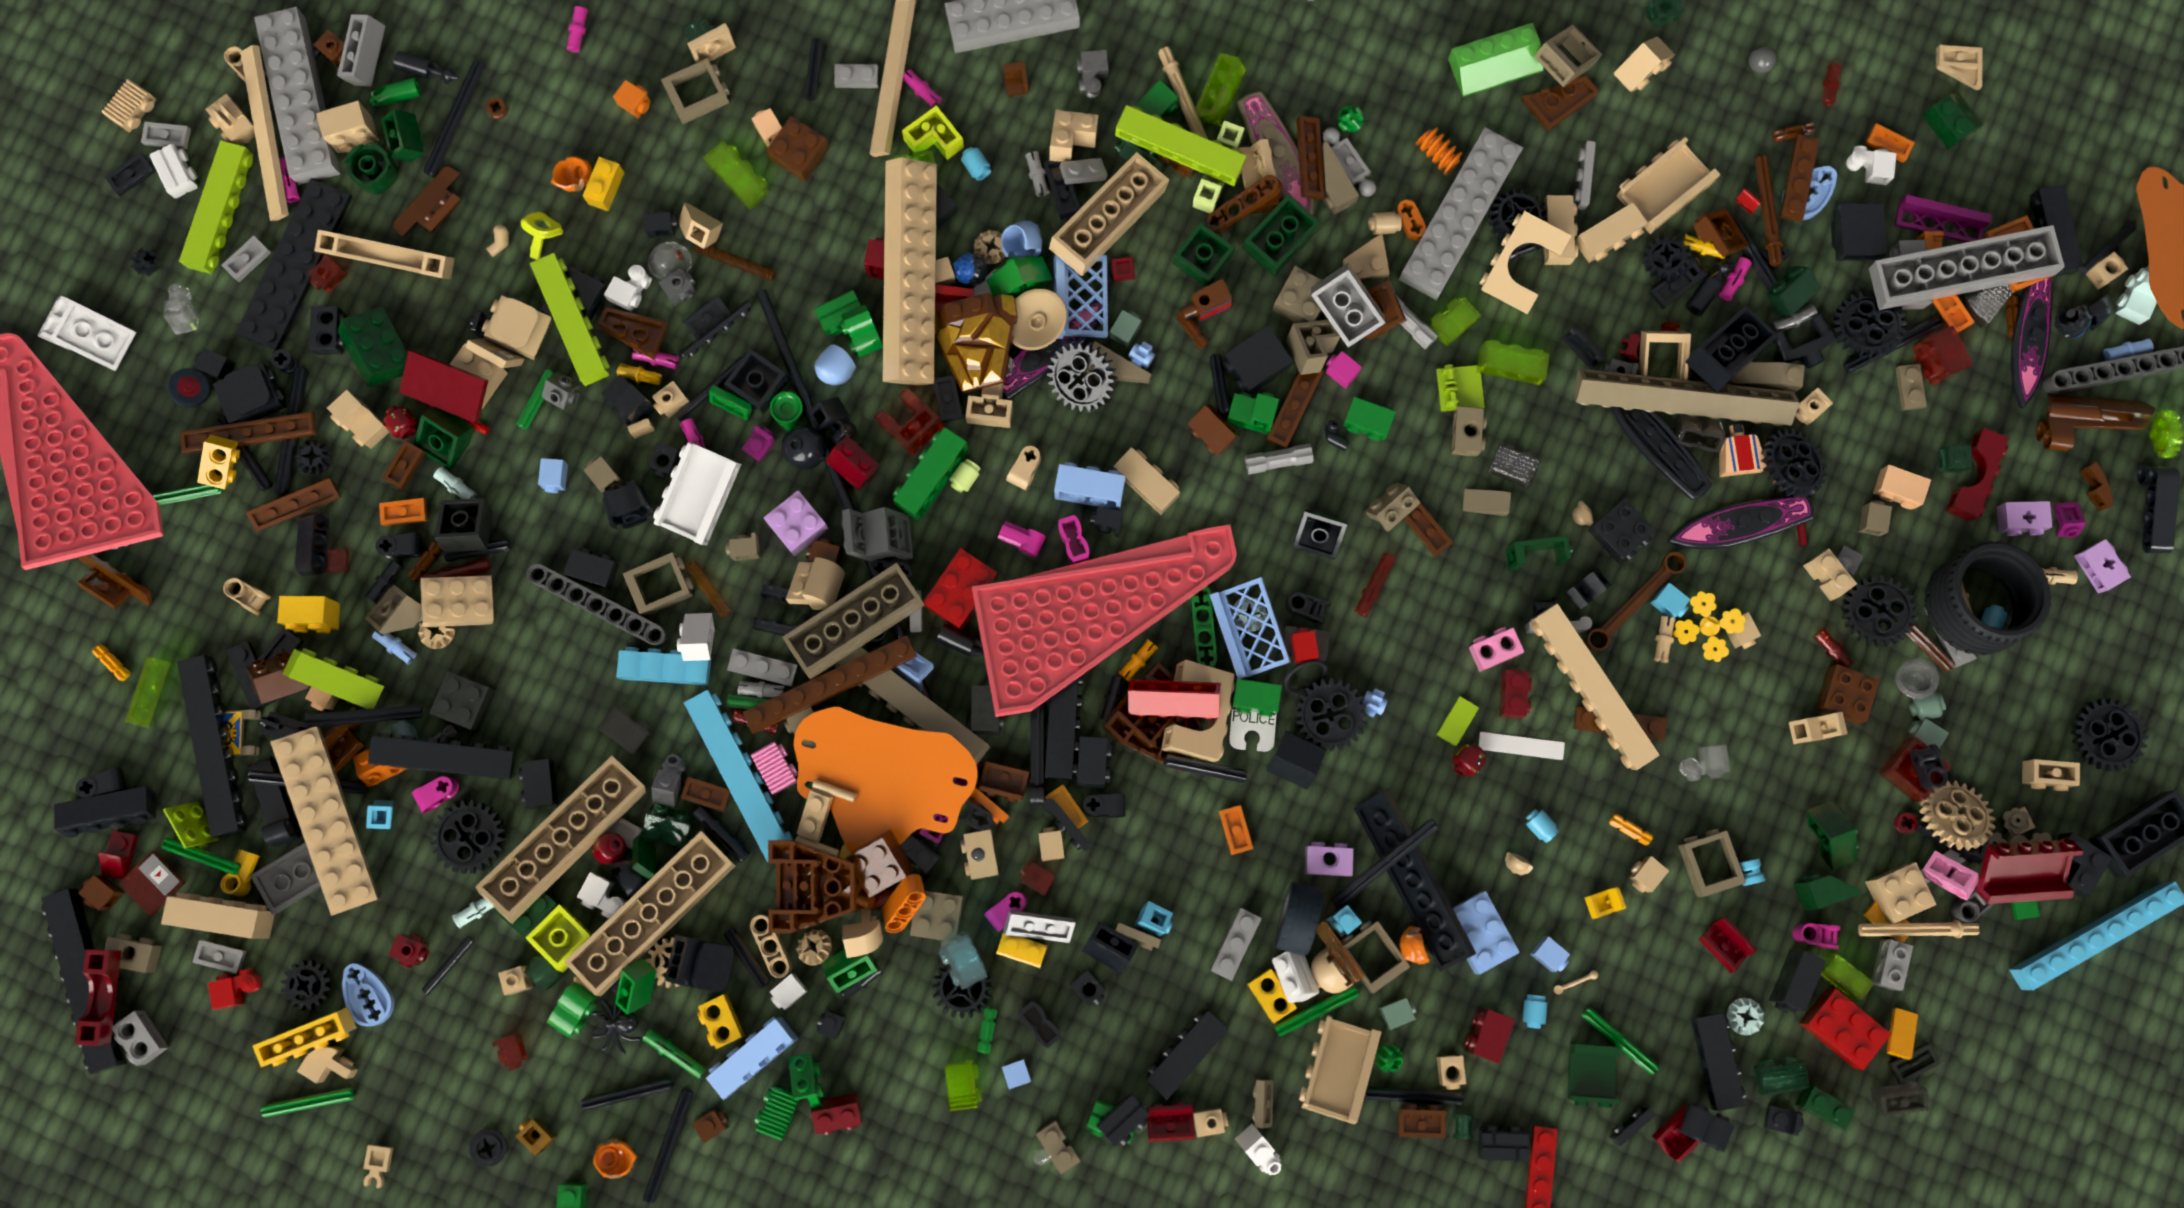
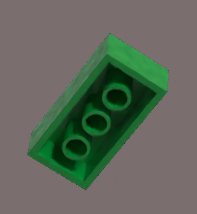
(931, 474)

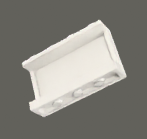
(696, 493)

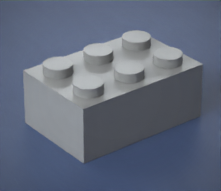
(1348, 305)

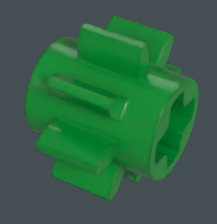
(1350, 118)
(1389, 1057)

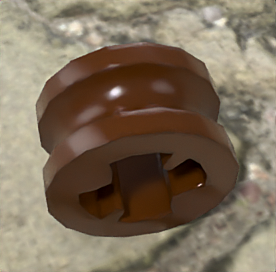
(494, 102)

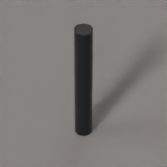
(448, 965)

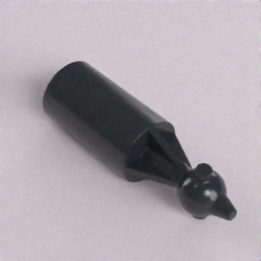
(422, 67)
(1708, 289)
(959, 641)

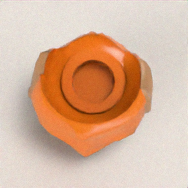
(572, 174)
(1412, 946)
(614, 1158)

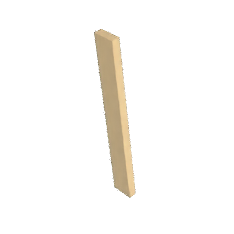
(892, 77)
(264, 133)

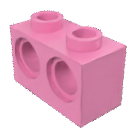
(1497, 652)
(1951, 875)

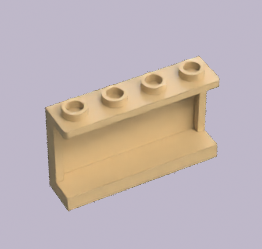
(1667, 184)
(1339, 1070)

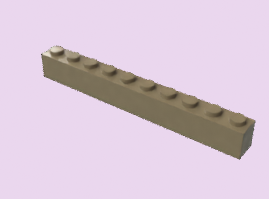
(1684, 397)

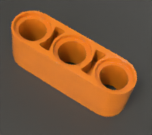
(903, 903)

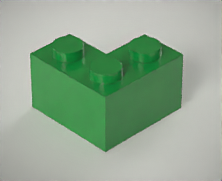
(1019, 276)
(1253, 413)

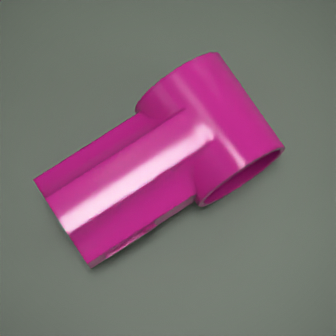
(1027, 540)

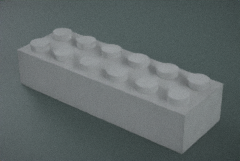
(995, 22)

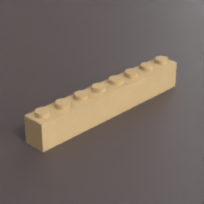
(1594, 687)

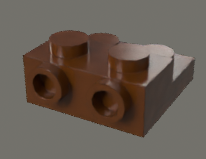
(1722, 231)
(1388, 303)

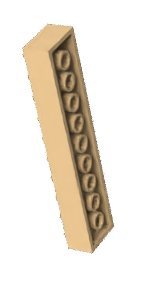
(909, 271)

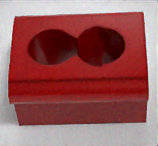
(1748, 201)

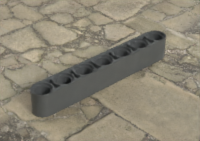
(2110, 372)
(588, 600)

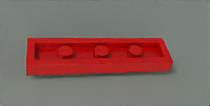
(1541, 1167)

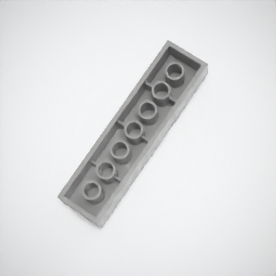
(296, 94)
(1460, 213)
(1966, 267)

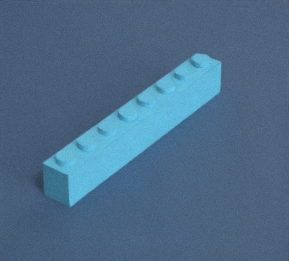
(736, 769)
(2097, 935)

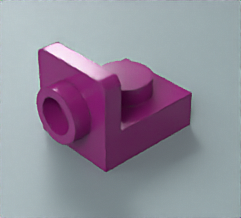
(759, 443)
(2069, 518)

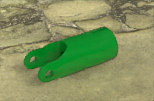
(396, 92)

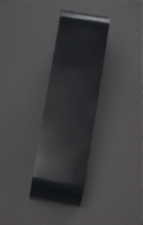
(2160, 506)
(276, 806)

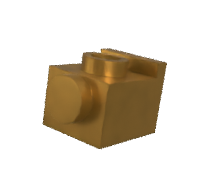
(533, 1144)

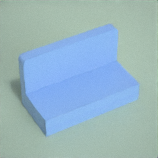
(914, 671)

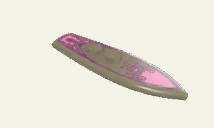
(1264, 123)

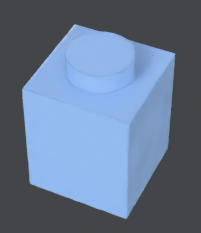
(553, 475)
(1550, 954)

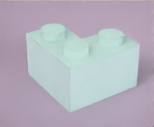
(2137, 300)

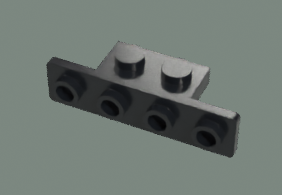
(709, 320)

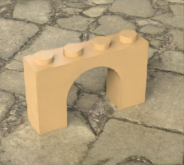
(1527, 230)
(1204, 744)

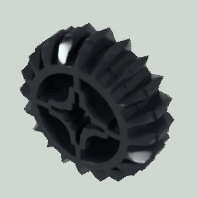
(1511, 202)
(973, 1003)

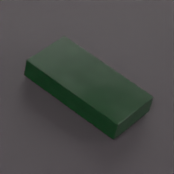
(643, 857)

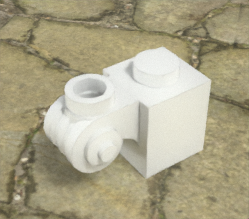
(1878, 164)
(628, 294)
(596, 894)
(1259, 1150)

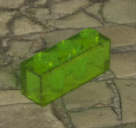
(1220, 89)
(737, 174)
(1512, 362)
(148, 692)

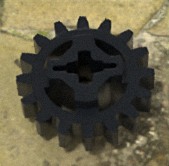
(1678, 256)
(297, 988)

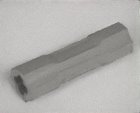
(1420, 331)
(1281, 458)

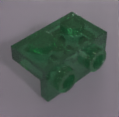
(668, 825)

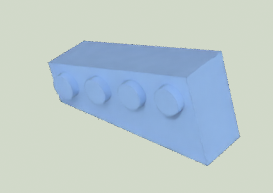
(752, 1057)

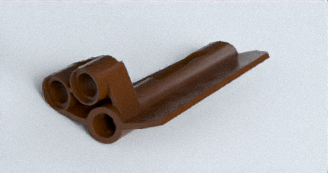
(2085, 412)

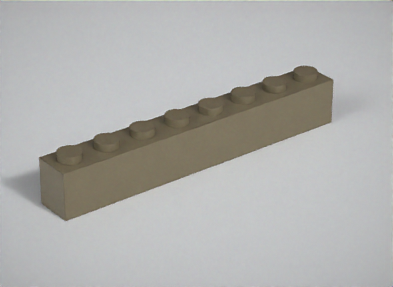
(917, 707)

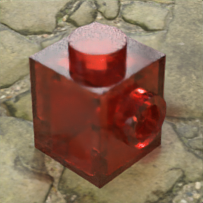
(1037, 878)

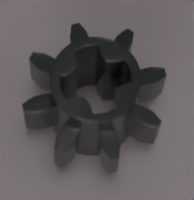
(145, 262)

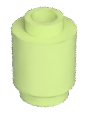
(964, 476)

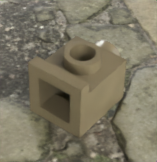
(743, 547)

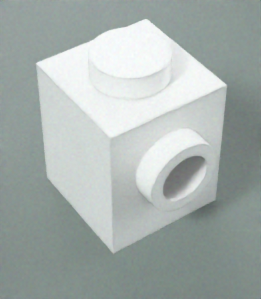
(788, 992)

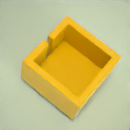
(308, 613)

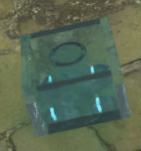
(963, 959)

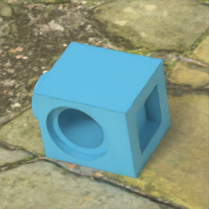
(1671, 601)

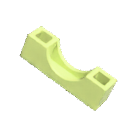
(1209, 187)

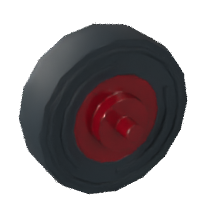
(188, 388)

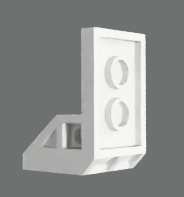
(86, 333)

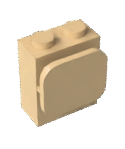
(516, 327)

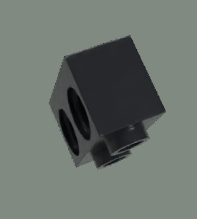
(321, 331)

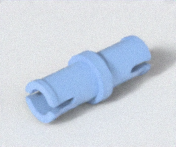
(2128, 349)
(395, 646)

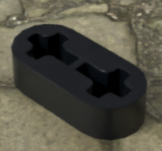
(884, 564)

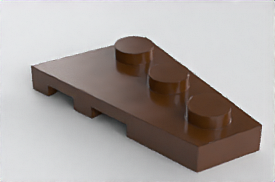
(1558, 103)
(634, 330)

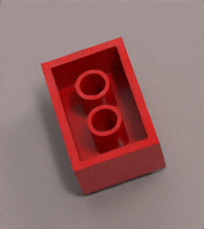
(952, 594)
(1845, 1028)

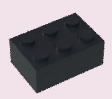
(1092, 762)

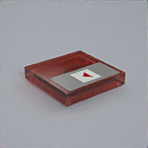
(152, 883)

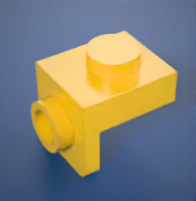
(1605, 902)

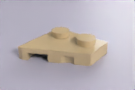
(1961, 64)
(1369, 260)

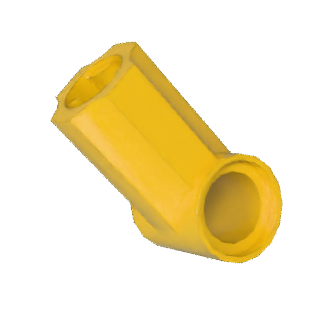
(248, 863)

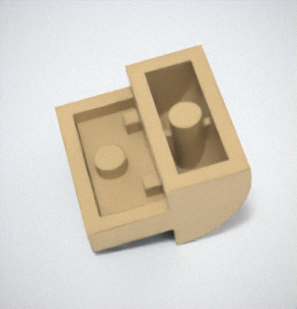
(816, 584)

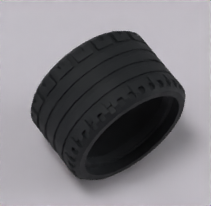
(2019, 576)

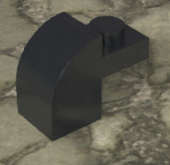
(1588, 589)

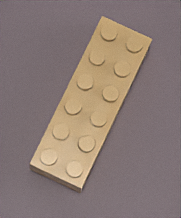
(1108, 214)

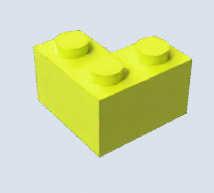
(933, 129)

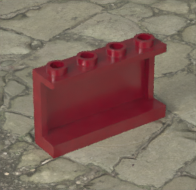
(2027, 871)

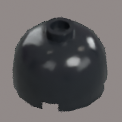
(804, 447)
(627, 878)

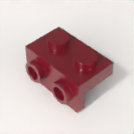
(1727, 943)
(1170, 1122)
(1673, 1142)

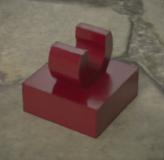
(1633, 348)

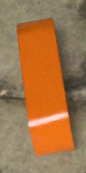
(1415, 217)

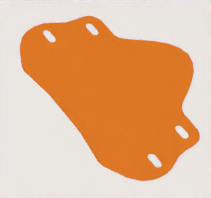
(2164, 233)
(894, 770)

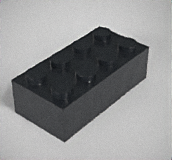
(1731, 348)
(2143, 834)

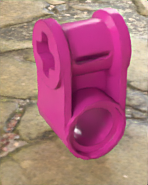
(433, 794)
(998, 913)
(1820, 935)

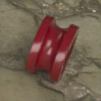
(1912, 826)

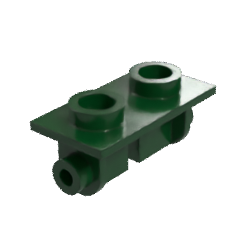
(1128, 149)

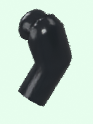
(1332, 435)

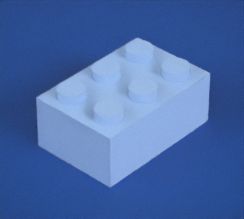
(1089, 486)
(1485, 932)

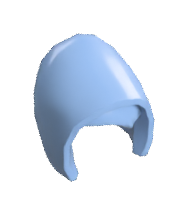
(1022, 240)
(834, 366)

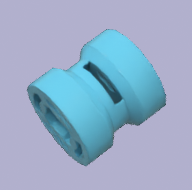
(1754, 876)

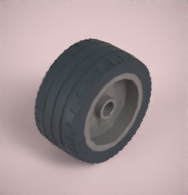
(1299, 918)

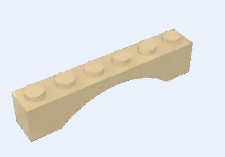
(384, 254)

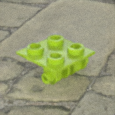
(1459, 387)
(190, 825)

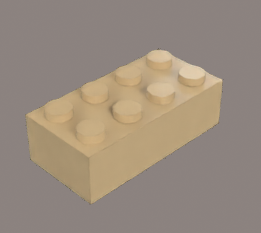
(218, 916)

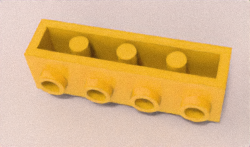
(303, 1037)

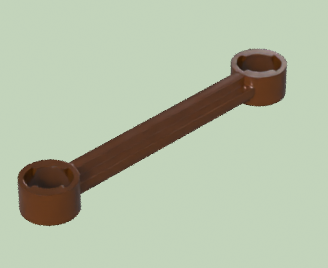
(1636, 601)

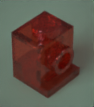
(332, 276)
(511, 1051)

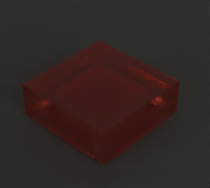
(337, 561)

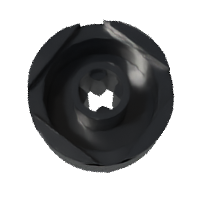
(627, 505)

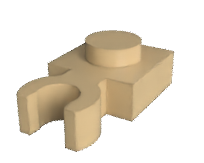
(377, 1161)

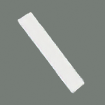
(1521, 745)

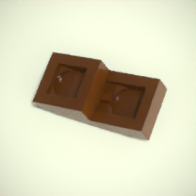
(2100, 493)

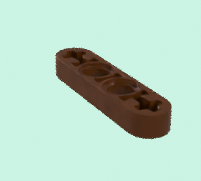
(1245, 207)

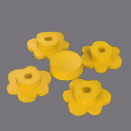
(1709, 626)

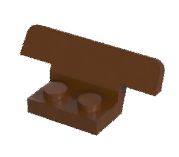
(431, 205)

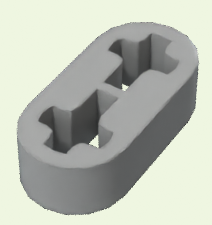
(916, 618)

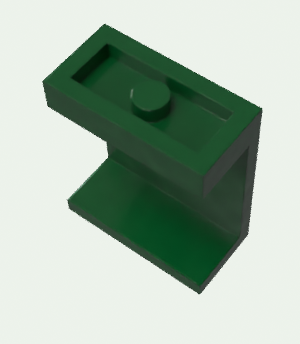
(1516, 552)
(1592, 1074)

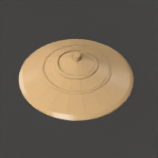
(1039, 320)

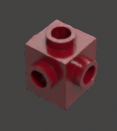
(409, 950)

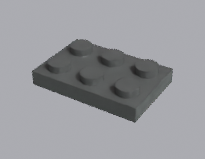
(287, 879)

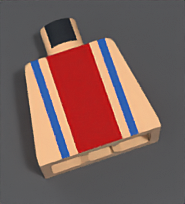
(1740, 453)

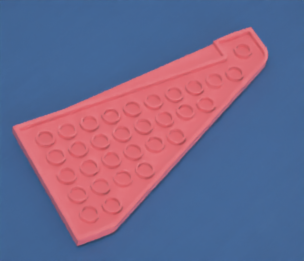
(60, 472)
(1066, 620)

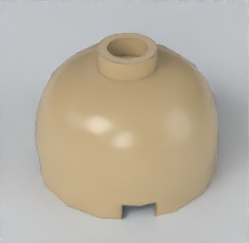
(1329, 973)

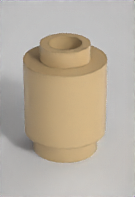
(1385, 223)

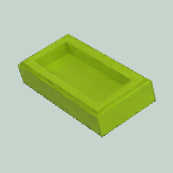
(1457, 721)

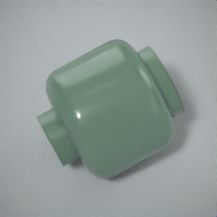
(1928, 707)

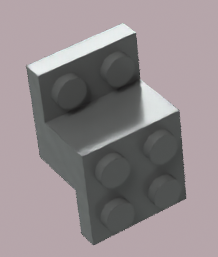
(877, 534)

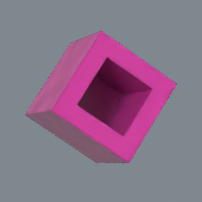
(1343, 369)

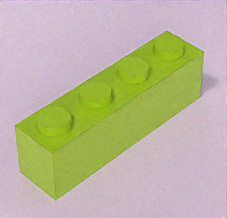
(332, 679)

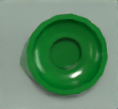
(786, 409)

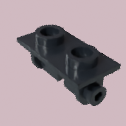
(1584, 346)
(280, 725)

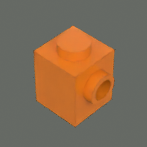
(632, 99)

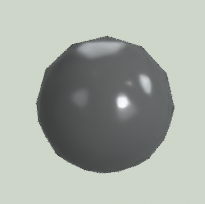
(1762, 60)

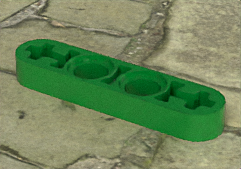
(1207, 626)

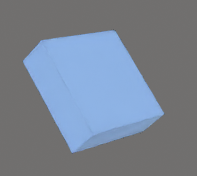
(1016, 1074)

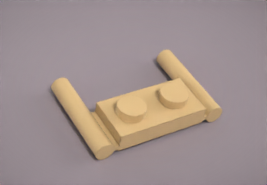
(816, 814)

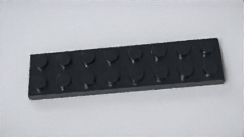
(287, 273)
(1416, 882)

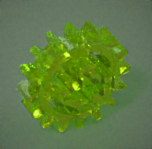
(2166, 433)

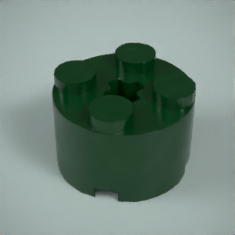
(371, 168)

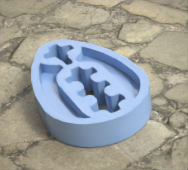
(1822, 192)
(379, 991)

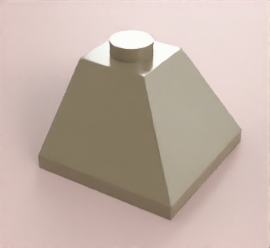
(395, 611)

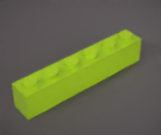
(1180, 145)
(216, 207)
(569, 319)

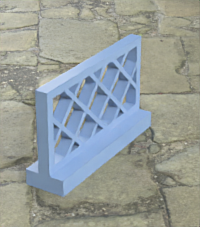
(1061, 288)
(1231, 633)

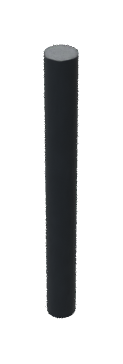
(2110, 246)
(704, 394)

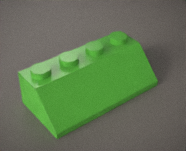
(1496, 60)

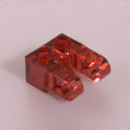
(917, 430)

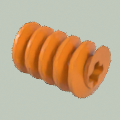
(1439, 150)

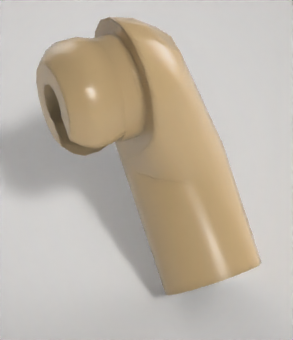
(501, 238)

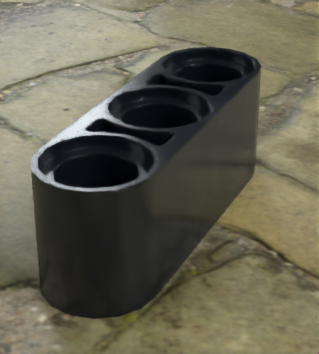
(312, 543)

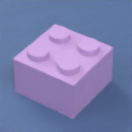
(796, 523)

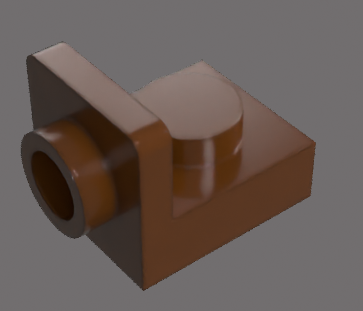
(711, 1124)

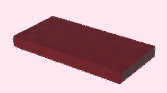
(443, 386)

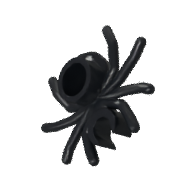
(616, 1024)

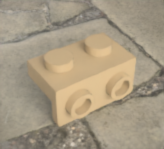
(1257, 162)

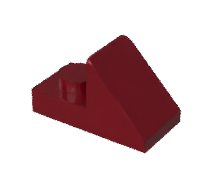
(119, 855)

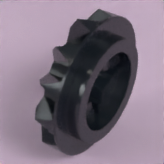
(320, 463)
(478, 1142)

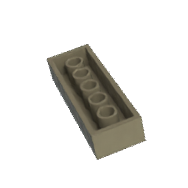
(853, 621)

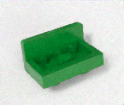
(804, 1079)

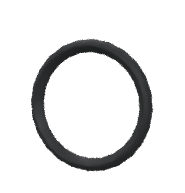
(1300, 665)

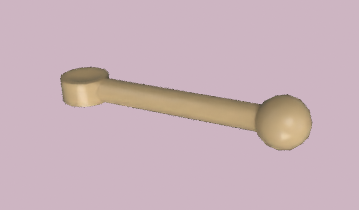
(1559, 989)

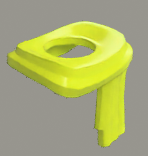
(539, 233)

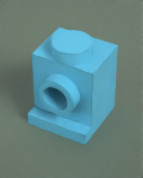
(380, 814)
(1159, 914)
(1344, 921)

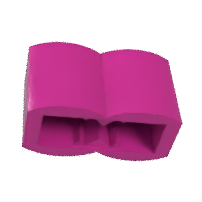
(1071, 535)

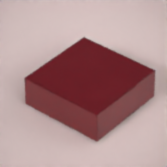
(1123, 269)

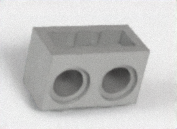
(1892, 964)
(144, 1032)

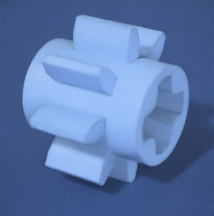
(1141, 355)
(1375, 702)

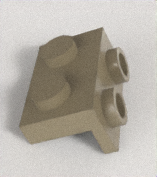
(1393, 505)

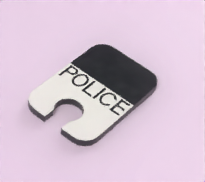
(1244, 723)

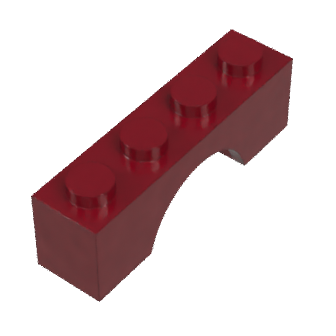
(1987, 451)
(102, 973)

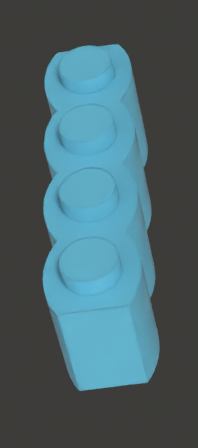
(661, 667)

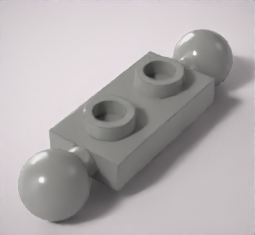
(1350, 161)

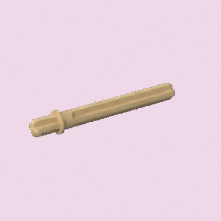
(1180, 89)
(1953, 928)

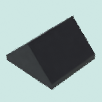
(1320, 534)
(1296, 760)

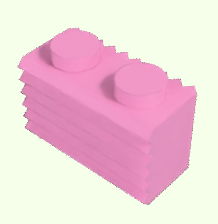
(775, 768)

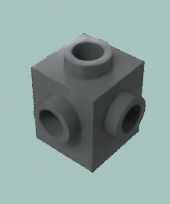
(678, 286)
(561, 390)

